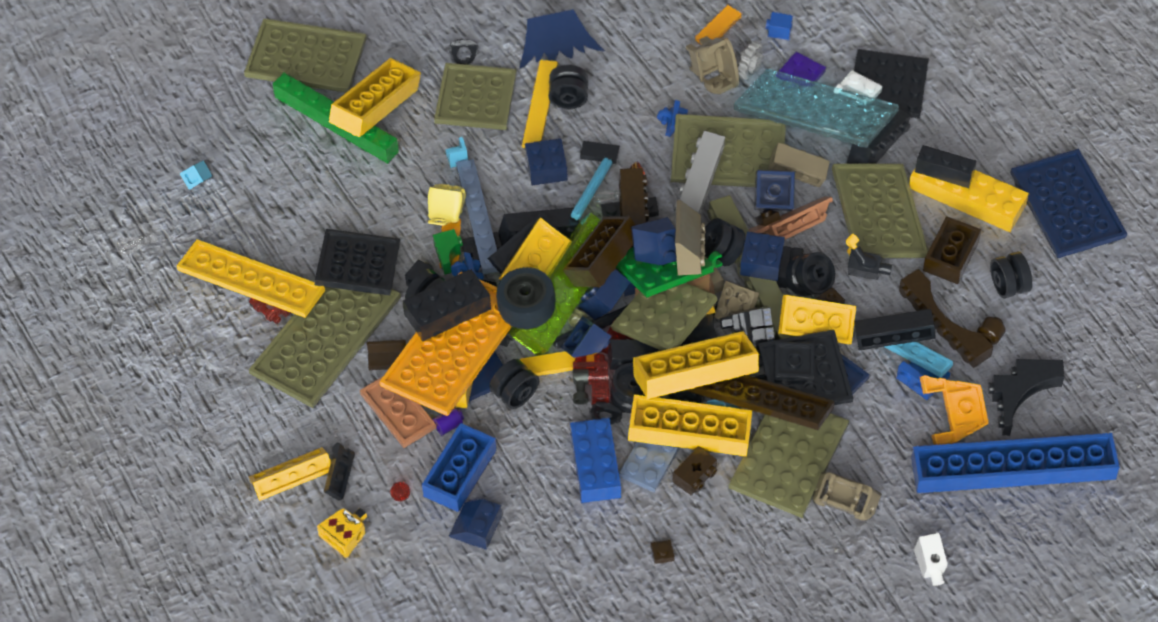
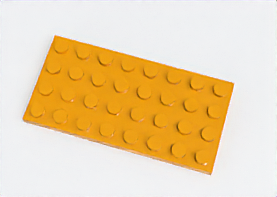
(445, 365)

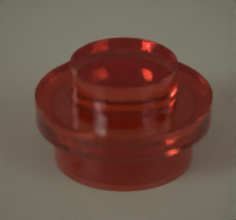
(400, 491)

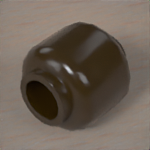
(992, 329)

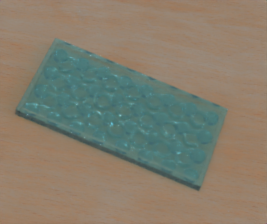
(816, 107)

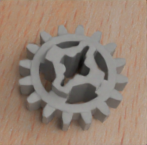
(750, 60)

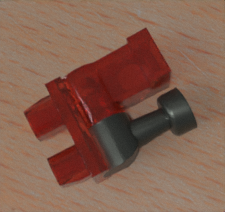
(592, 374)

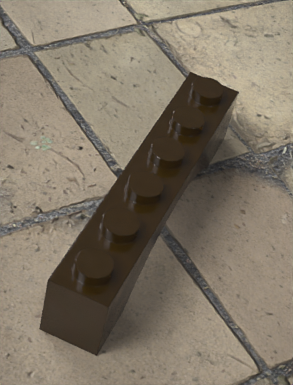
(969, 344)

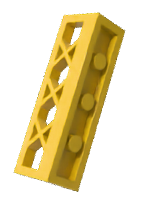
(290, 473)

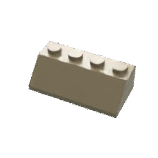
(689, 240)

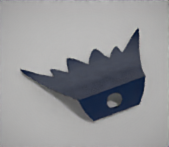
(554, 34)

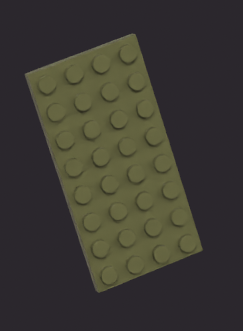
(317, 348)

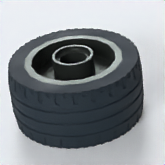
(526, 298)

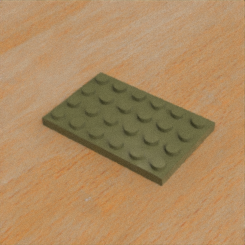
(307, 53)
(745, 150)
(880, 209)
(787, 462)

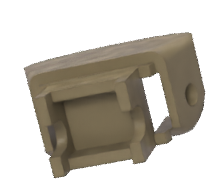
(714, 56)
(845, 495)

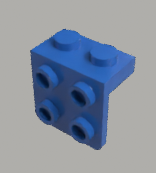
(910, 376)

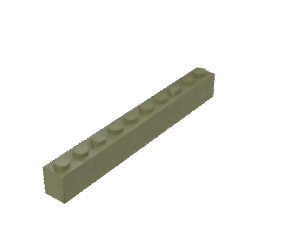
(768, 289)

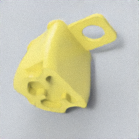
(445, 203)

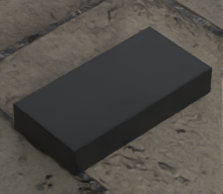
(598, 151)

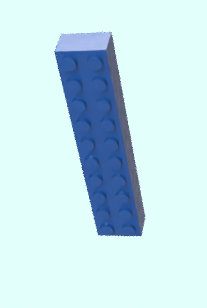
(1014, 463)

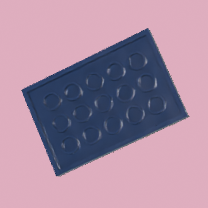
(1068, 203)

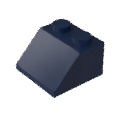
(654, 242)
(585, 339)
(477, 523)

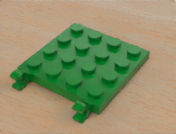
(654, 278)

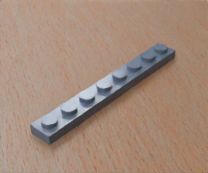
(477, 214)

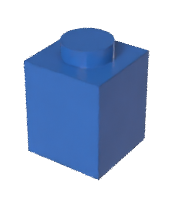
(779, 25)

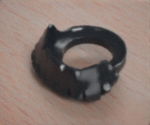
(471, 45)
(609, 408)

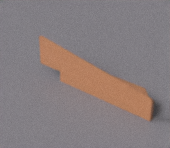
(797, 220)

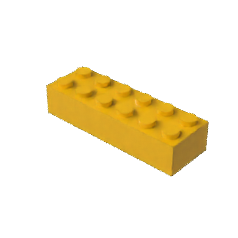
(374, 97)
(984, 199)
(695, 364)
(690, 425)

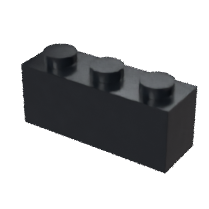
(945, 166)

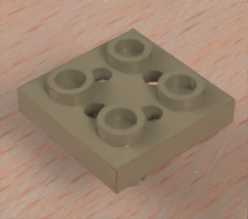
(745, 300)

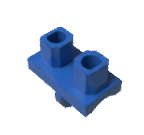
(668, 117)
(467, 264)

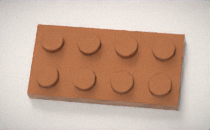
(399, 414)

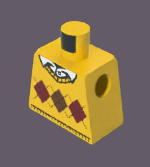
(343, 530)

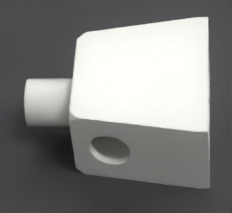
(931, 558)

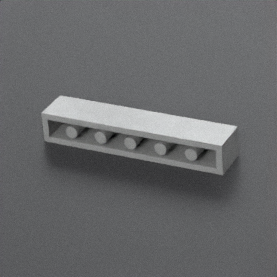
(701, 173)

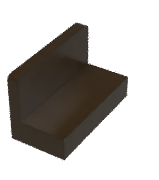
(383, 353)

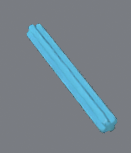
(591, 188)

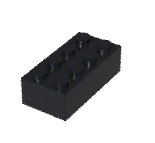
(446, 305)

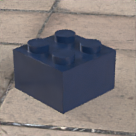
(546, 162)
(774, 190)
(762, 256)
(601, 300)

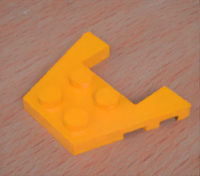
(963, 406)

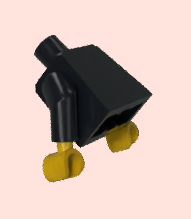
(863, 263)

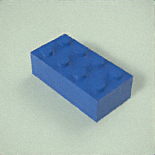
(595, 460)
(459, 467)

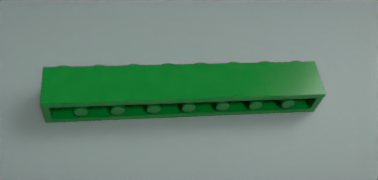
(318, 109)

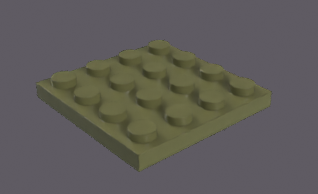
(475, 96)
(665, 317)

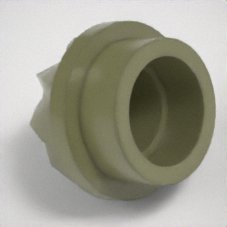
(576, 316)

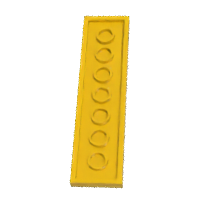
(251, 278)

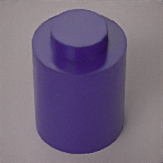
(448, 423)

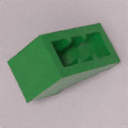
(447, 248)

